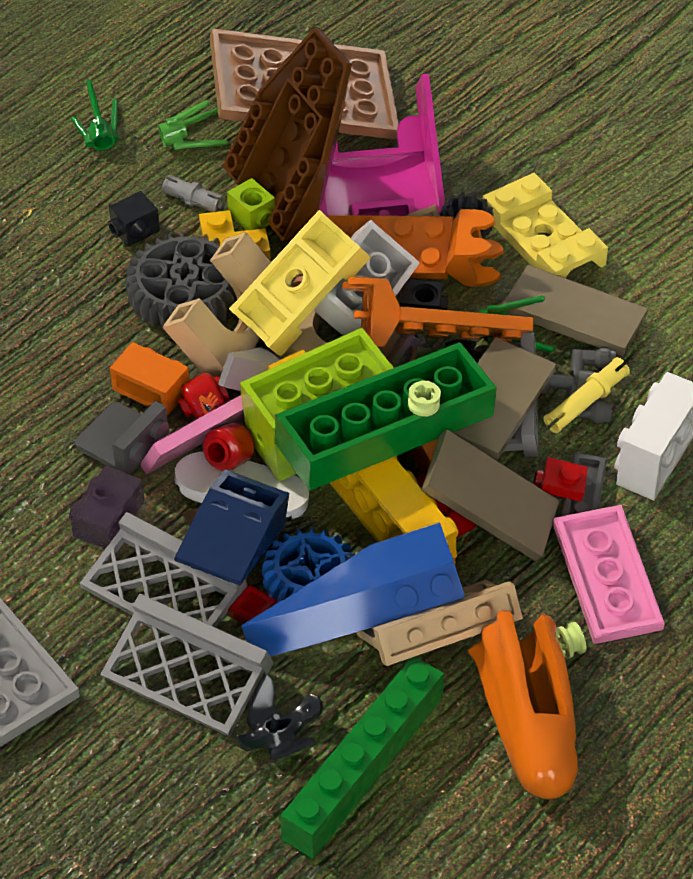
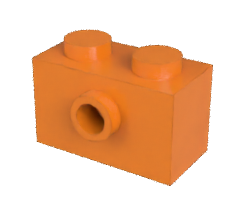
(148, 376)

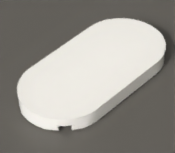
(196, 476)

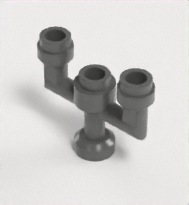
(599, 410)

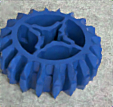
(300, 561)

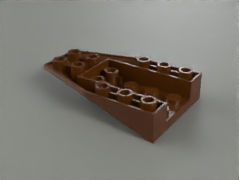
(294, 132)

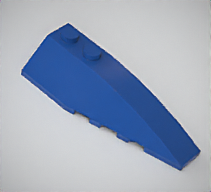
(363, 592)

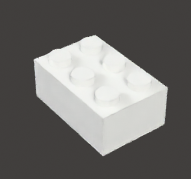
(386, 262)
(656, 437)

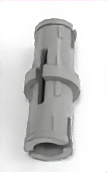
(193, 194)

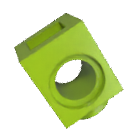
(250, 205)

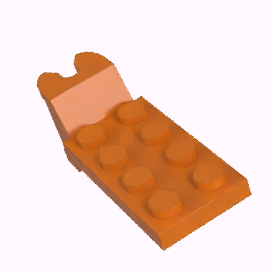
(439, 243)
(383, 314)

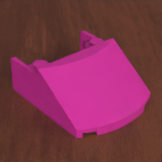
(390, 178)

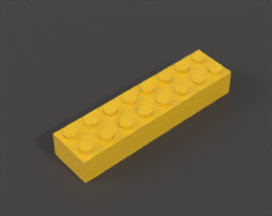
(389, 498)

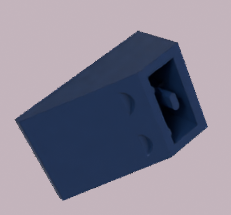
(233, 527)

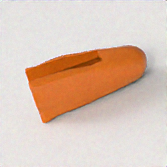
(530, 702)

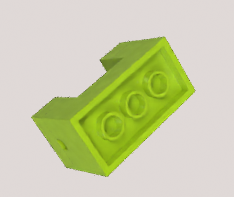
(300, 381)

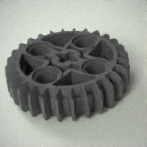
(175, 274)

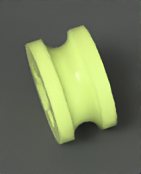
(423, 406)
(571, 640)

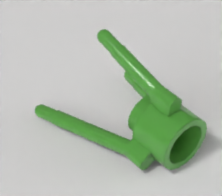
(174, 129)

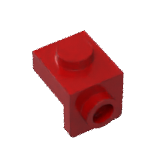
(562, 479)

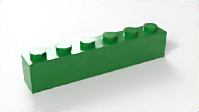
(361, 757)

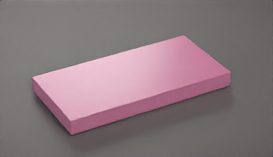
(191, 435)
(608, 574)

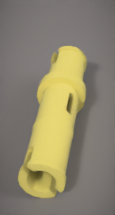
(596, 387)

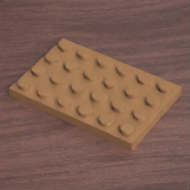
(248, 60)

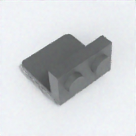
(123, 436)

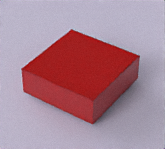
(250, 604)

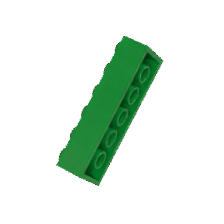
(373, 418)

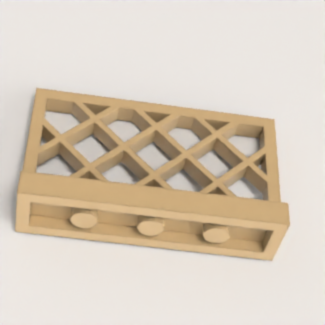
(443, 623)

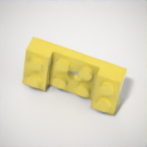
(528, 209)
(323, 257)

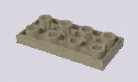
(577, 310)
(519, 382)
(490, 495)

